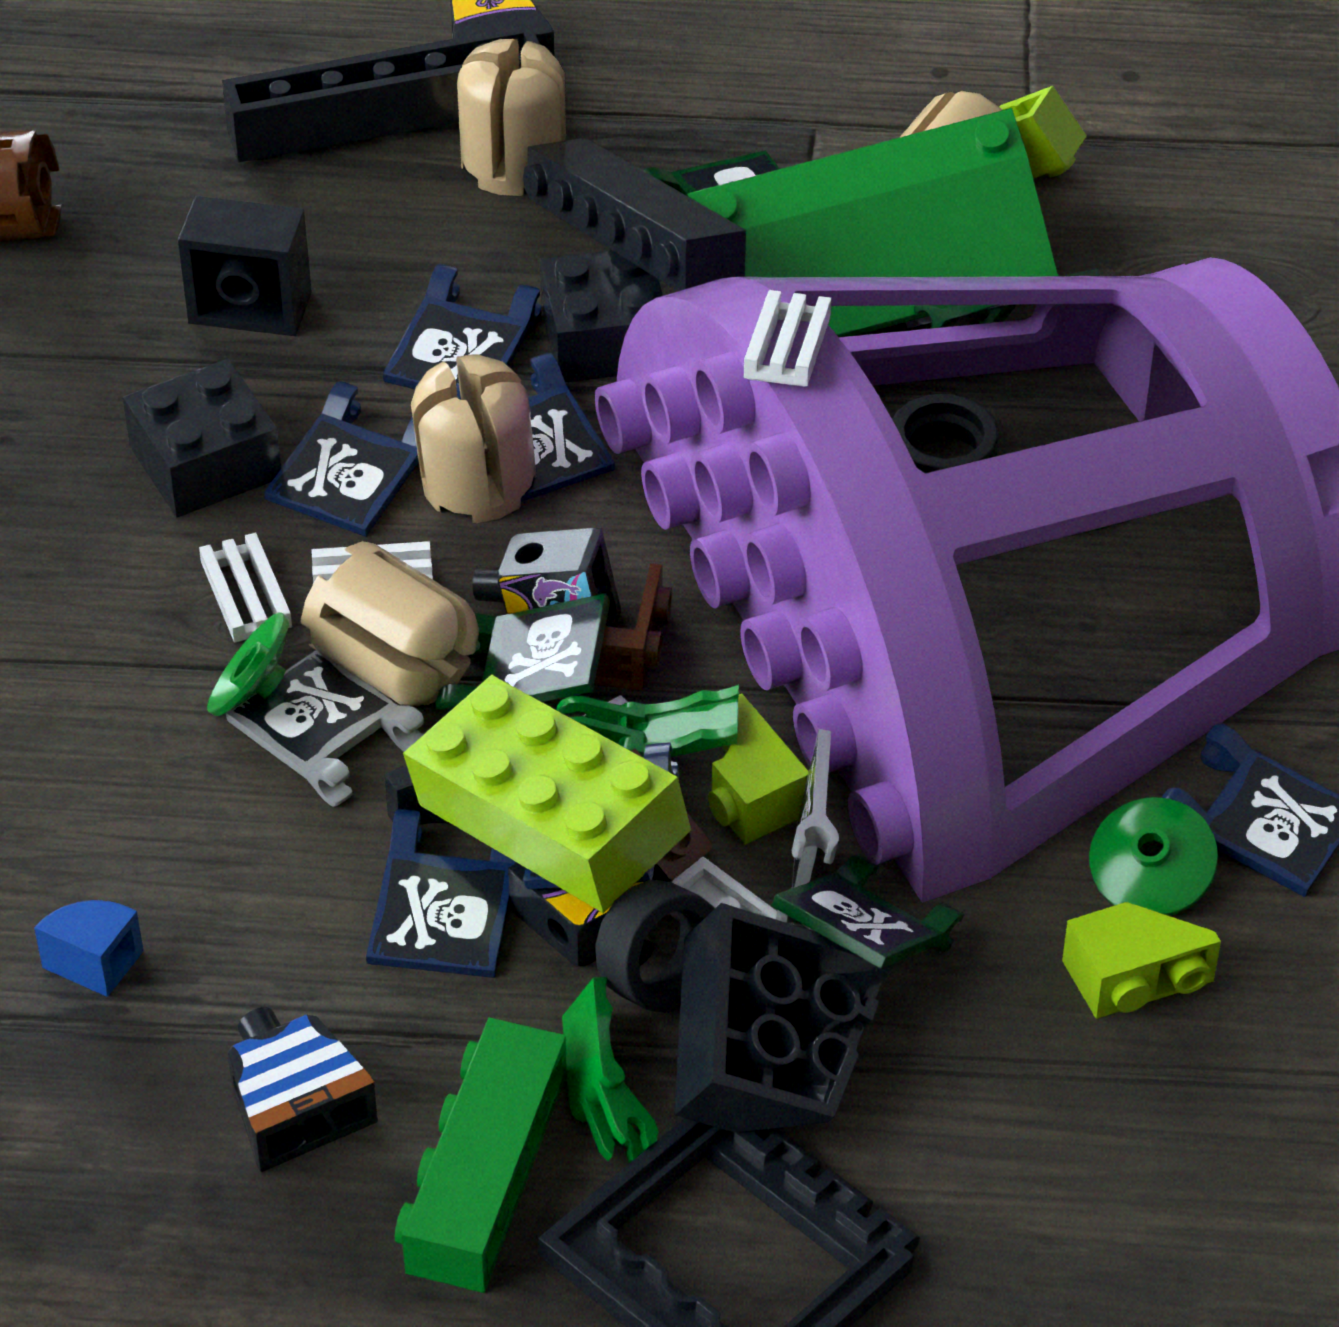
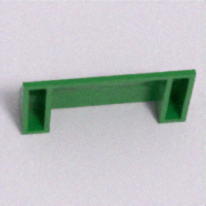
(903, 207)

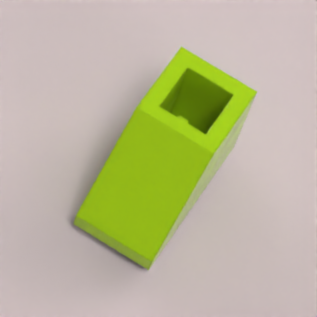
(1136, 956)

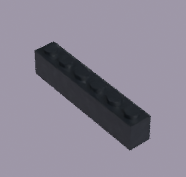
(351, 97)
(634, 213)

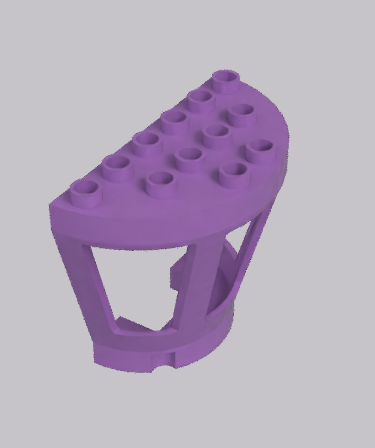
(852, 552)

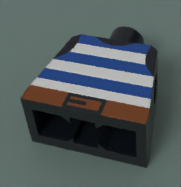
(296, 1087)

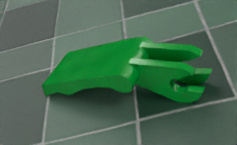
(689, 724)
(597, 1080)

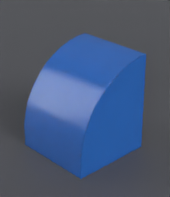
(90, 943)

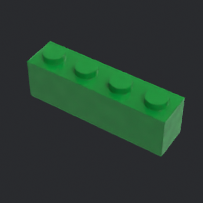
(483, 1154)

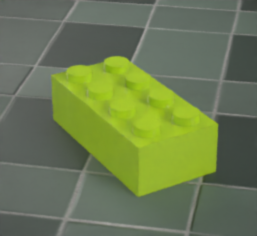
(548, 792)

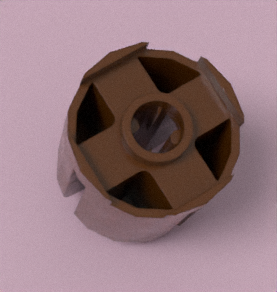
(27, 186)

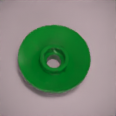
(252, 667)
(1159, 882)

